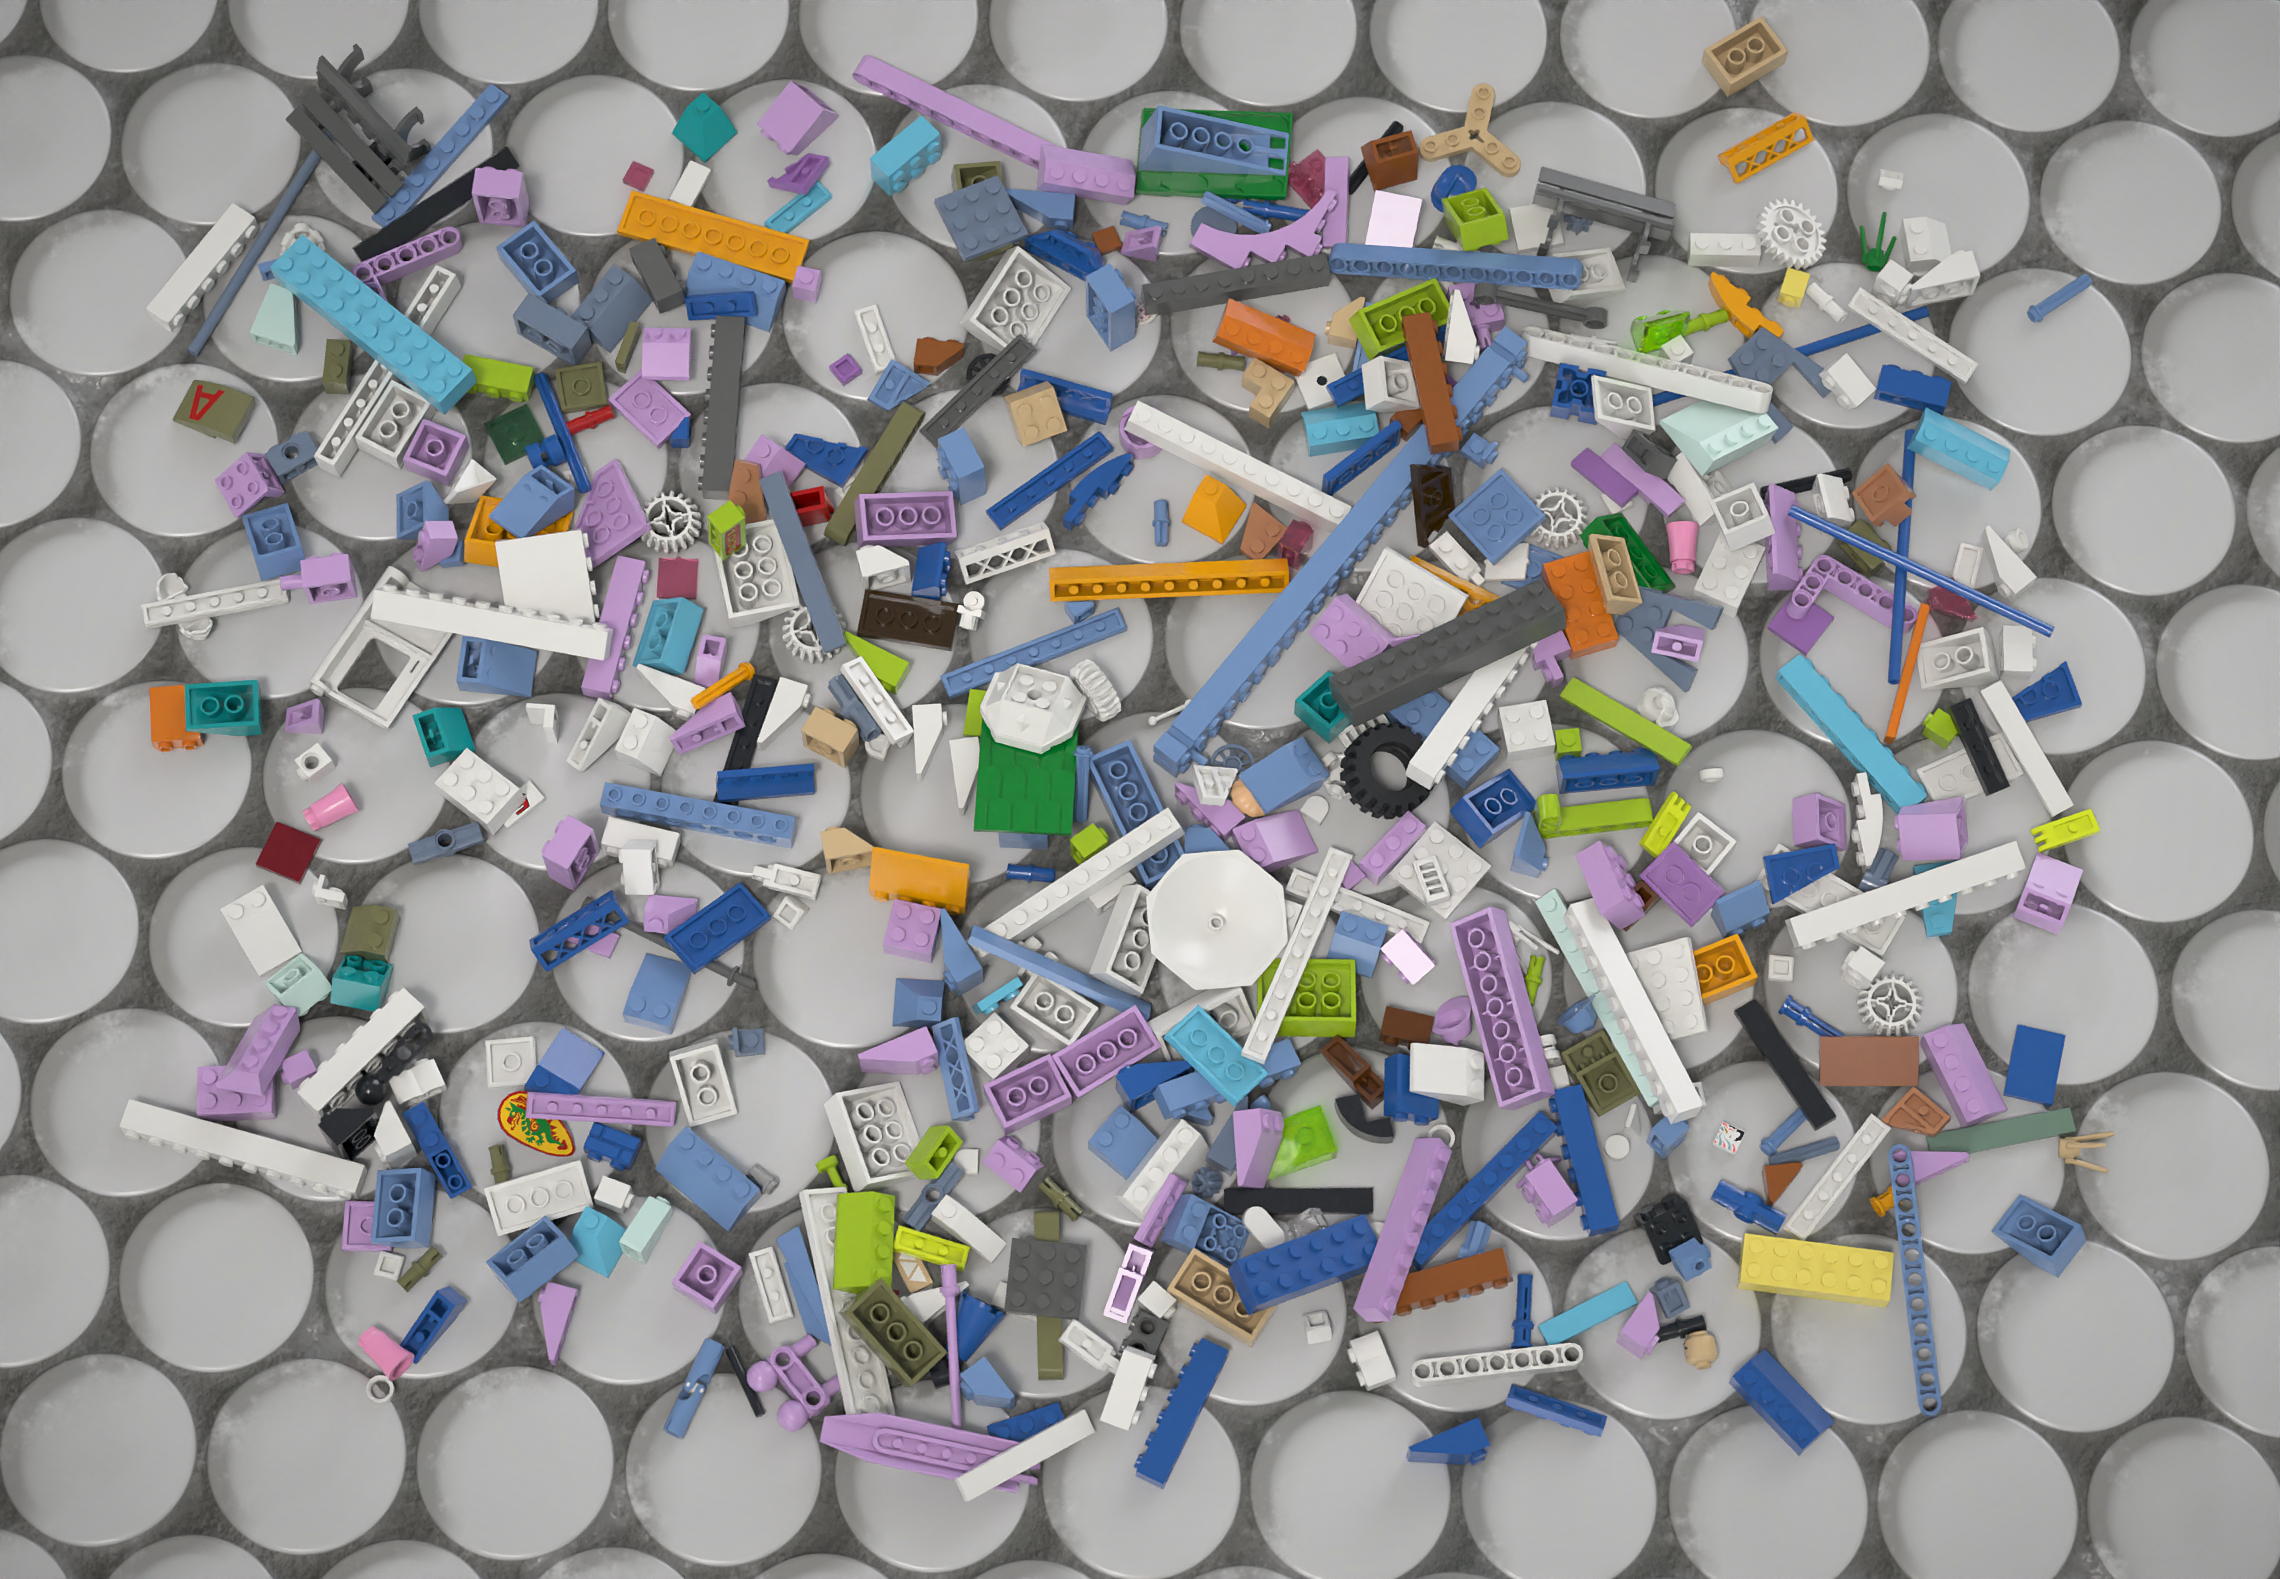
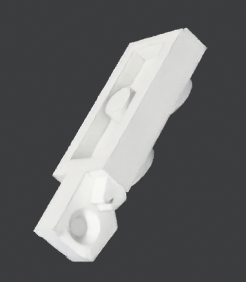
(1456, 559)
(788, 880)
(1089, 1347)

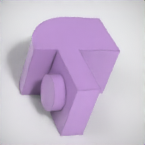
(1548, 653)

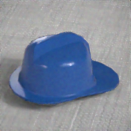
(1452, 182)

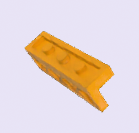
(1763, 139)

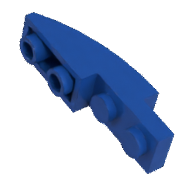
(1101, 482)
(437, 1150)

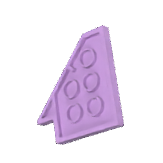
(611, 514)

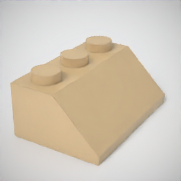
(1614, 573)

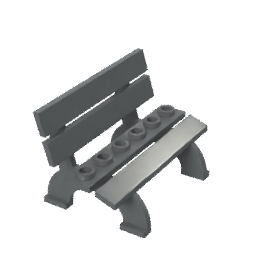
(373, 127)
(1603, 212)

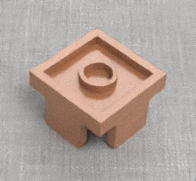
(1885, 497)

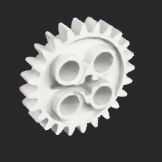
(1790, 234)

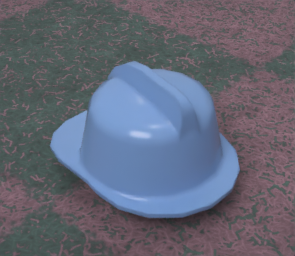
(1579, 1016)

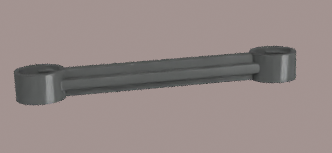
(1489, 294)

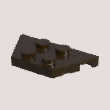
(1431, 498)

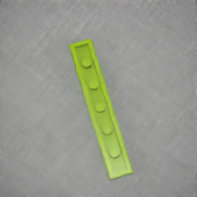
(1625, 721)

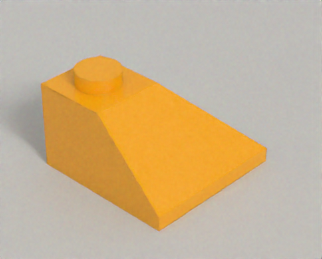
(1214, 510)

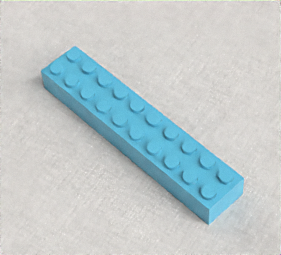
(373, 324)

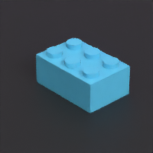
(906, 156)

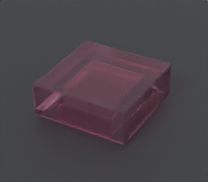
(638, 176)

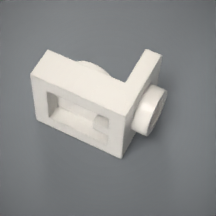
(333, 897)

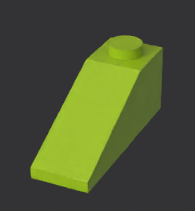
(887, 668)

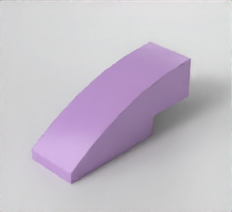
(1128, 1282)

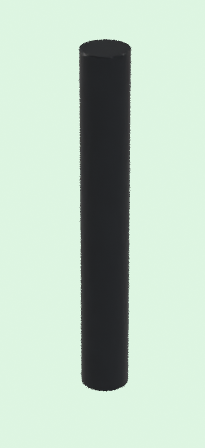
(741, 1375)

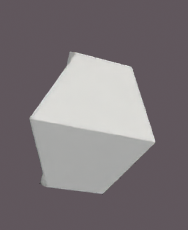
(470, 484)

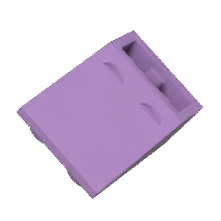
(2048, 893)

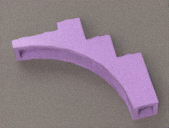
(1233, 249)

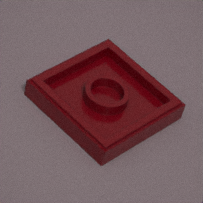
(288, 853)

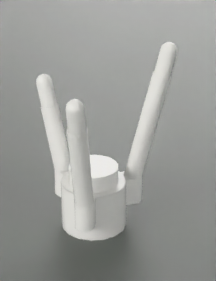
(1518, 934)

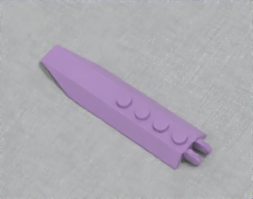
(916, 1445)

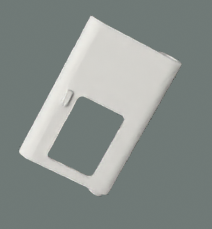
(418, 643)

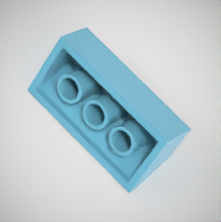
(1959, 449)

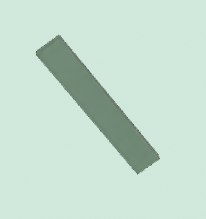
(2004, 1132)

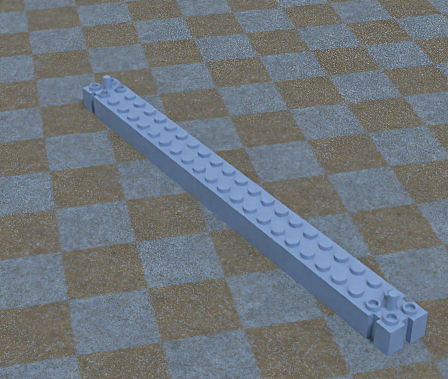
(1330, 565)

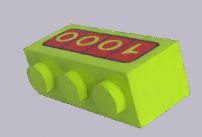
(727, 529)

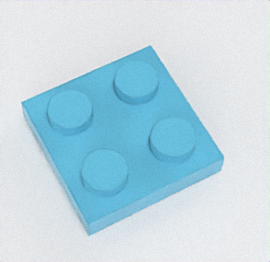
(991, 1002)

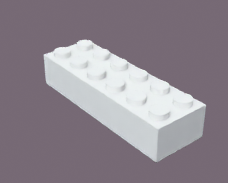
(362, 1054)

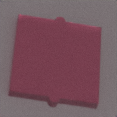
(677, 578)

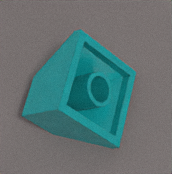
(704, 128)

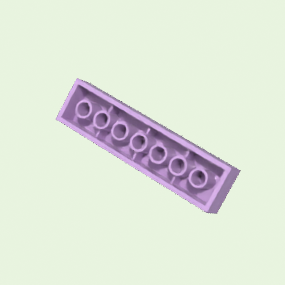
(1502, 1009)

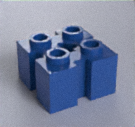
(1566, 400)

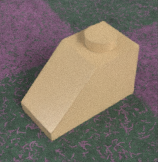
(1340, 329)

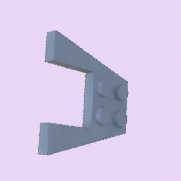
(1765, 359)
(1640, 625)

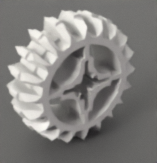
(689, 518)
(1565, 520)
(805, 634)
(1100, 694)
(1880, 1005)

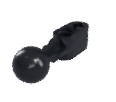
(372, 1088)

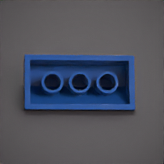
(1606, 771)
(1781, 1401)

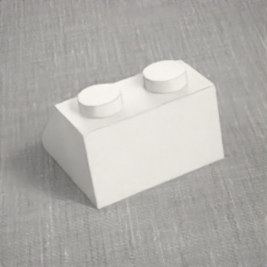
(1923, 243)
(1389, 385)
(1831, 501)
(881, 568)
(645, 742)
(392, 1140)

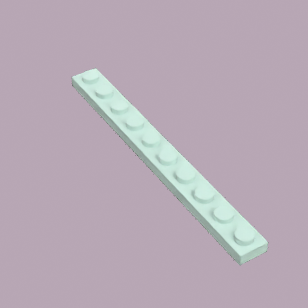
(1553, 910)

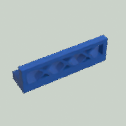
(1073, 397)
(765, 783)
(574, 923)

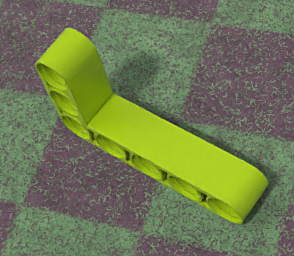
(1559, 821)

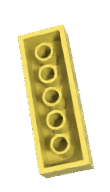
(1815, 1270)

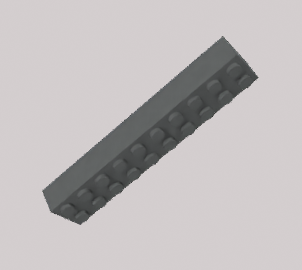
(1447, 652)

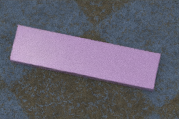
(1337, 178)

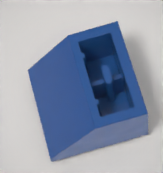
(931, 571)

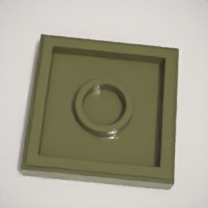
(581, 387)

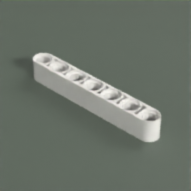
(1506, 1357)

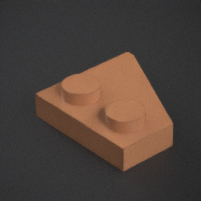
(1917, 1115)

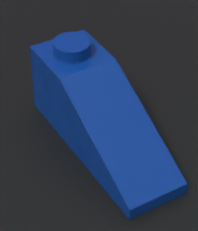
(433, 1322)

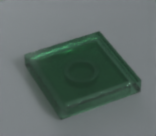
(514, 432)

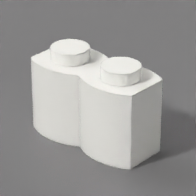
(417, 1083)
(1371, 1360)

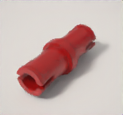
(590, 419)

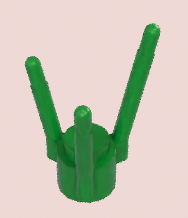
(1875, 259)

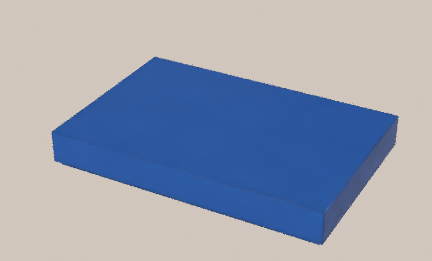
(2034, 1065)

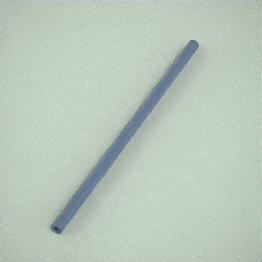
(255, 251)

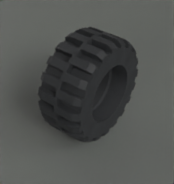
(1362, 784)

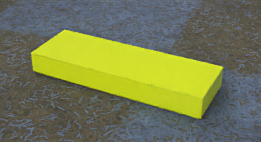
(930, 1248)

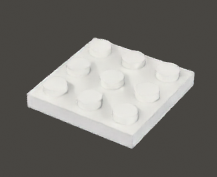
(1458, 864)

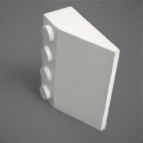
(1015, 300)
(757, 578)
(873, 1135)

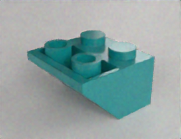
(443, 734)
(361, 983)

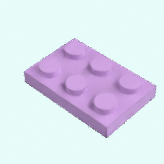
(649, 409)

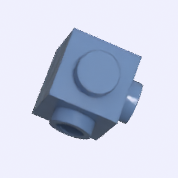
(1690, 1259)

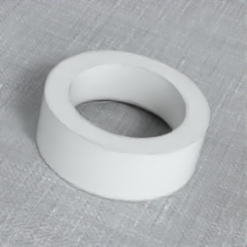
(1445, 1128)
(375, 1379)

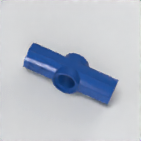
(1748, 1207)

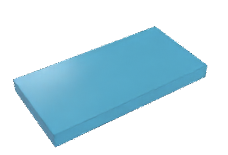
(1215, 1055)

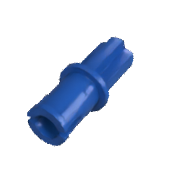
(1030, 873)

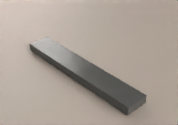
(978, 390)

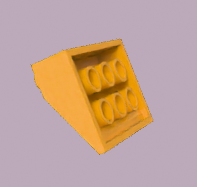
(483, 532)
(919, 880)

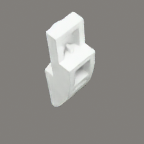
(1868, 830)

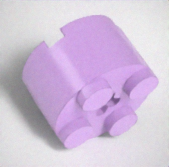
(1133, 444)

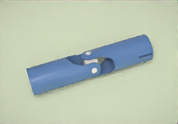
(702, 1372)

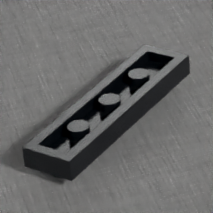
(1978, 747)

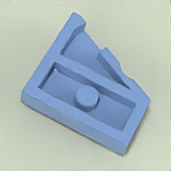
(896, 386)

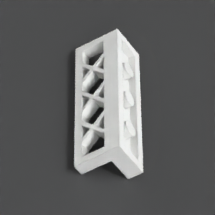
(1003, 544)
(877, 701)

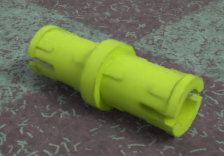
(1706, 321)
(1532, 978)

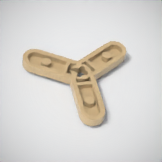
(1458, 140)

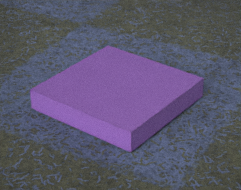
(1803, 632)

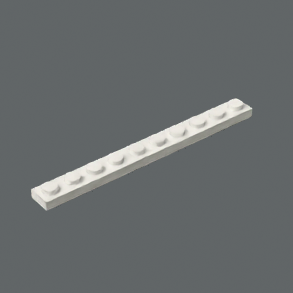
(1296, 955)

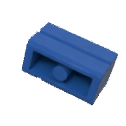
(612, 1146)

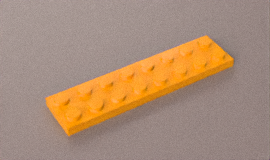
(729, 239)

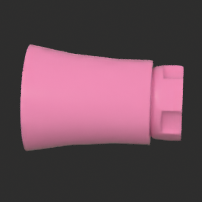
(1682, 546)
(330, 808)
(386, 1353)

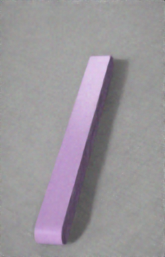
(949, 110)

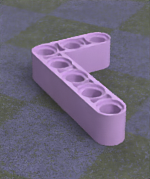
(412, 249)
(1847, 592)

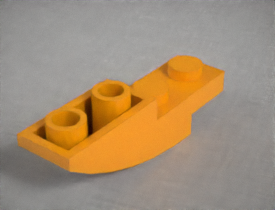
(1736, 303)

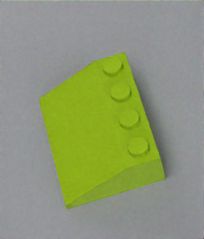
(1322, 1002)

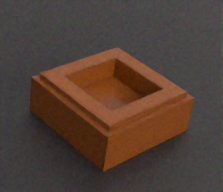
(1107, 240)

